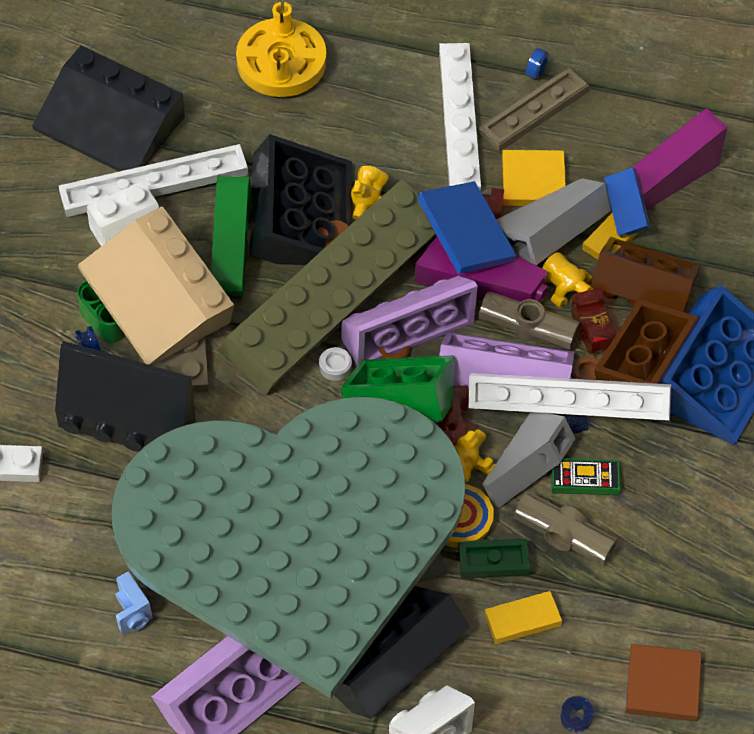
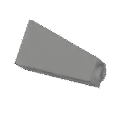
(554, 219)

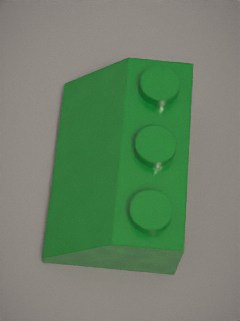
(412, 381)

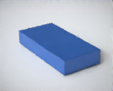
(627, 202)

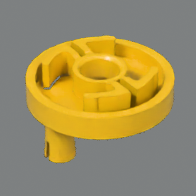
(286, 39)

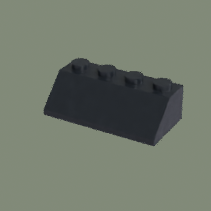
(404, 648)

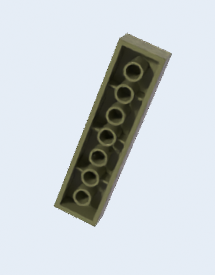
(330, 288)

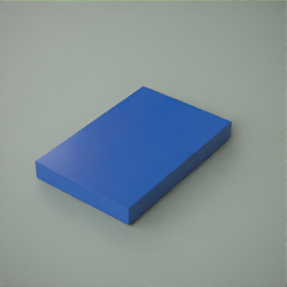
(466, 227)

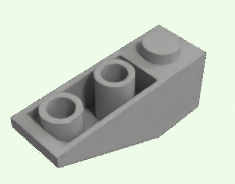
(530, 455)

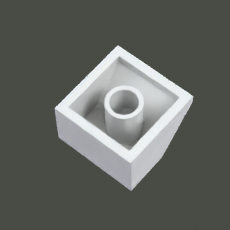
(119, 210)
(437, 713)

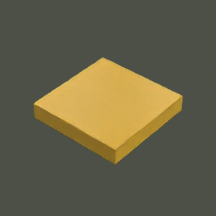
(531, 175)

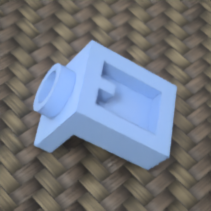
(135, 605)

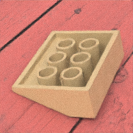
(157, 287)

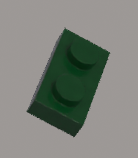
(494, 558)

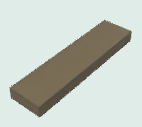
(533, 109)

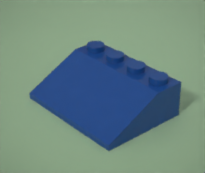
(716, 367)

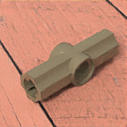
(513, 315)
(565, 528)

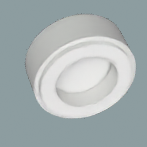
(335, 364)

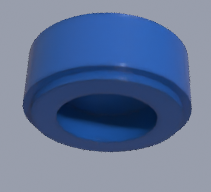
(537, 64)

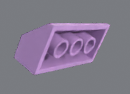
(410, 319)
(502, 357)
(223, 691)

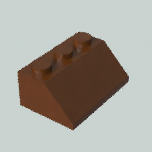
(645, 275)
(646, 344)

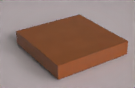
(663, 682)

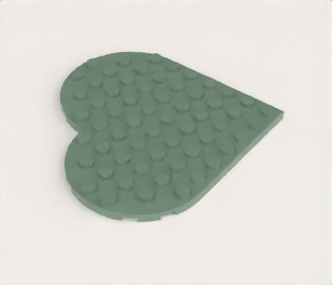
(294, 534)

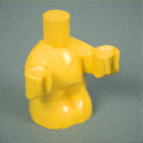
(367, 189)
(566, 278)
(468, 451)

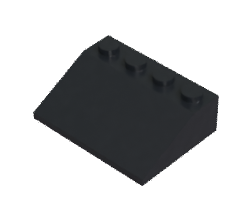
(109, 111)
(293, 197)
(119, 397)

